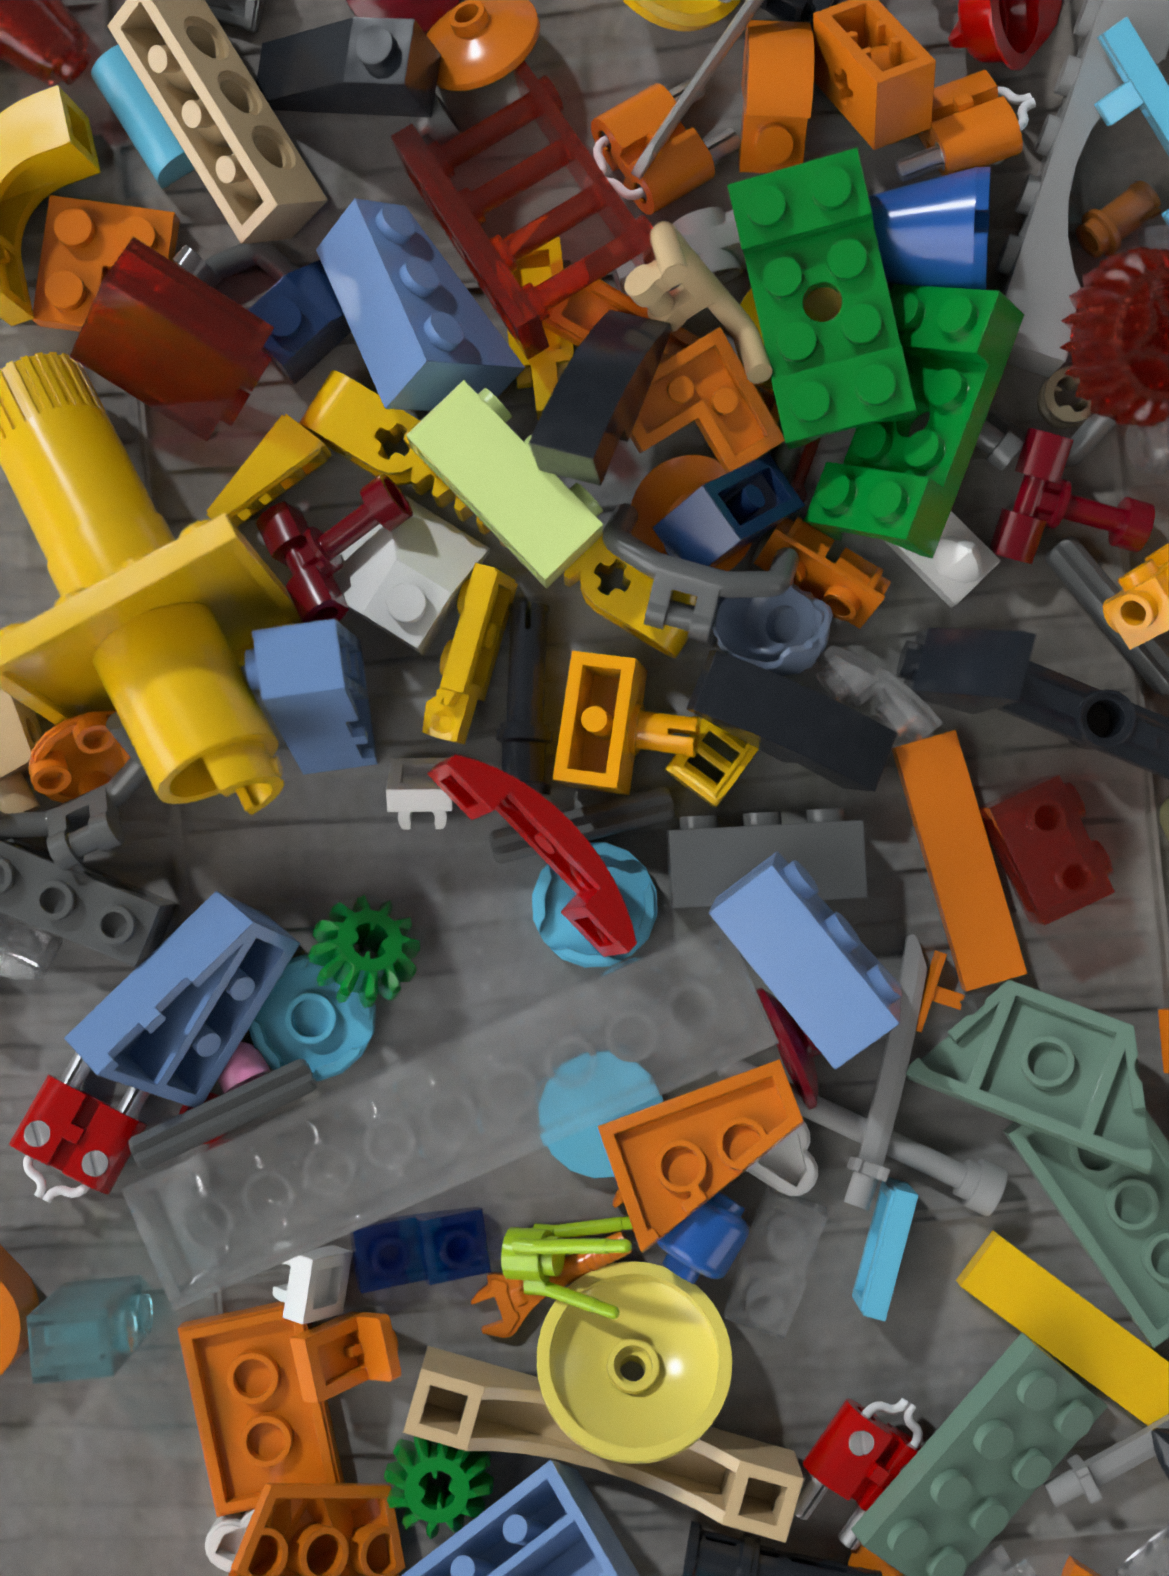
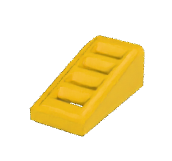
(274, 466)
(698, 782)

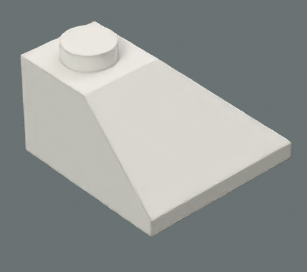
(409, 575)

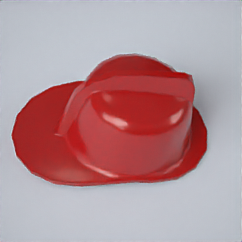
(1004, 29)

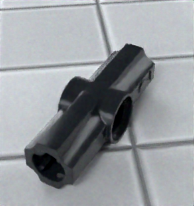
(1062, 707)

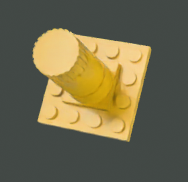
(139, 615)

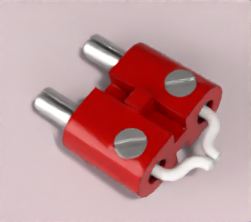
(78, 1133)
(858, 1459)

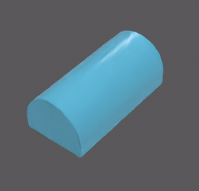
(140, 117)

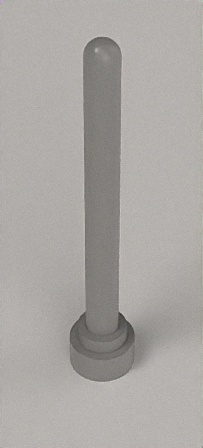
(976, 1183)

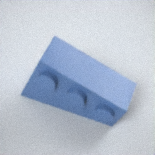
(410, 310)
(315, 693)
(809, 958)
(187, 1003)
(534, 1530)

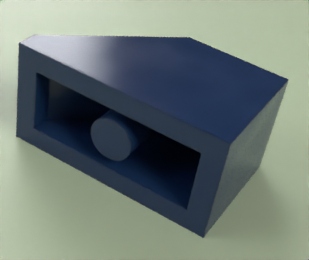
(304, 318)
(729, 513)

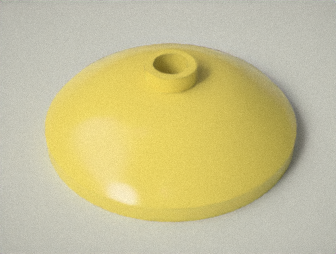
(661, 1326)

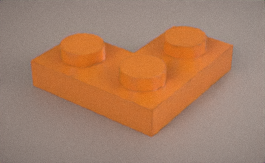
(81, 247)
(713, 390)

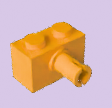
(608, 724)

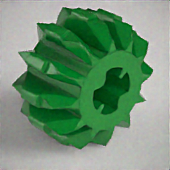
(358, 973)
(434, 1502)

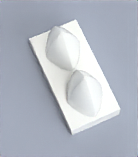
(957, 563)

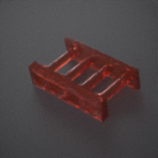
(495, 258)

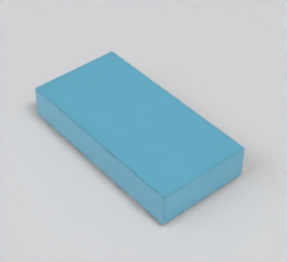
(884, 1248)

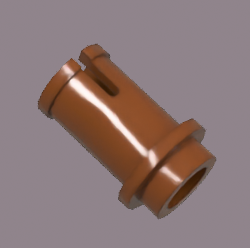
(1106, 228)

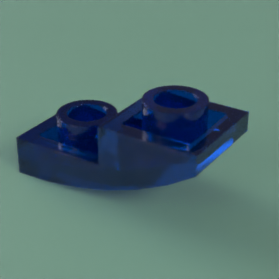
(420, 1248)

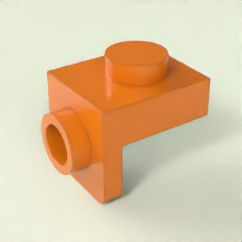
(345, 1354)

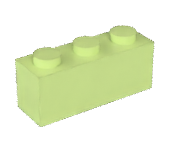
(500, 482)

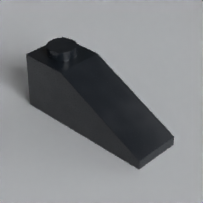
(352, 69)
(967, 667)

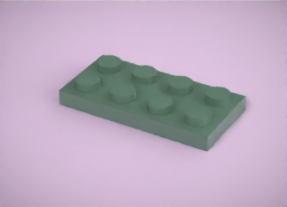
(1114, 1215)
(980, 1464)

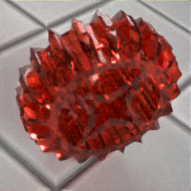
(1123, 337)

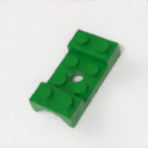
(807, 233)
(905, 484)

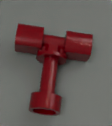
(1047, 499)
(315, 554)

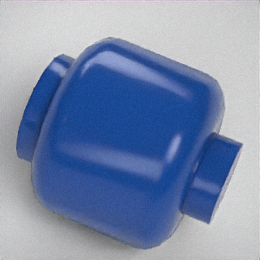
(706, 1240)

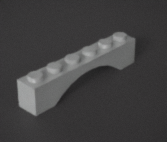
(1039, 259)

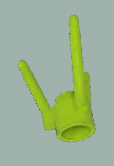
(541, 1251)

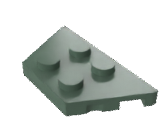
(1048, 1070)

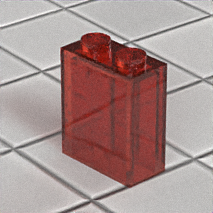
(173, 341)

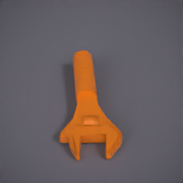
(516, 1305)

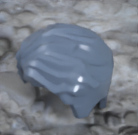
(774, 632)

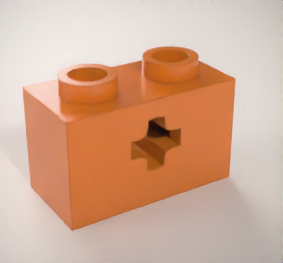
(873, 71)

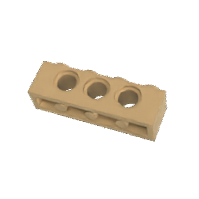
(218, 117)

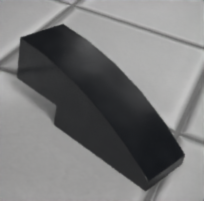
(599, 396)
(792, 722)

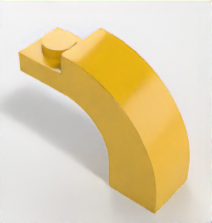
(42, 149)

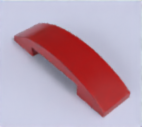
(598, 904)

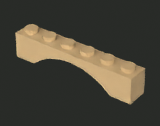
(503, 1410)

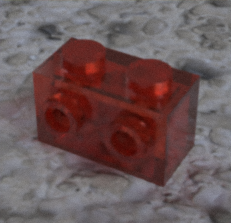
(1047, 849)

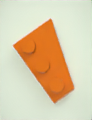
(695, 1145)

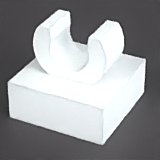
(412, 790)
(315, 1284)

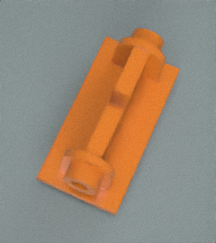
(849, 586)

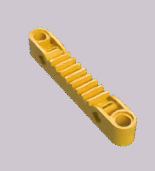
(356, 427)

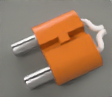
(969, 127)
(680, 165)

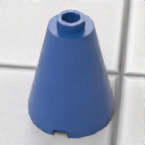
(936, 230)

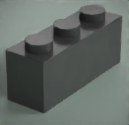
(711, 859)

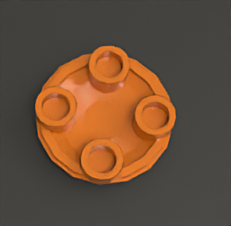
(76, 757)

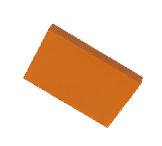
(253, 1407)

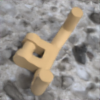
(699, 288)

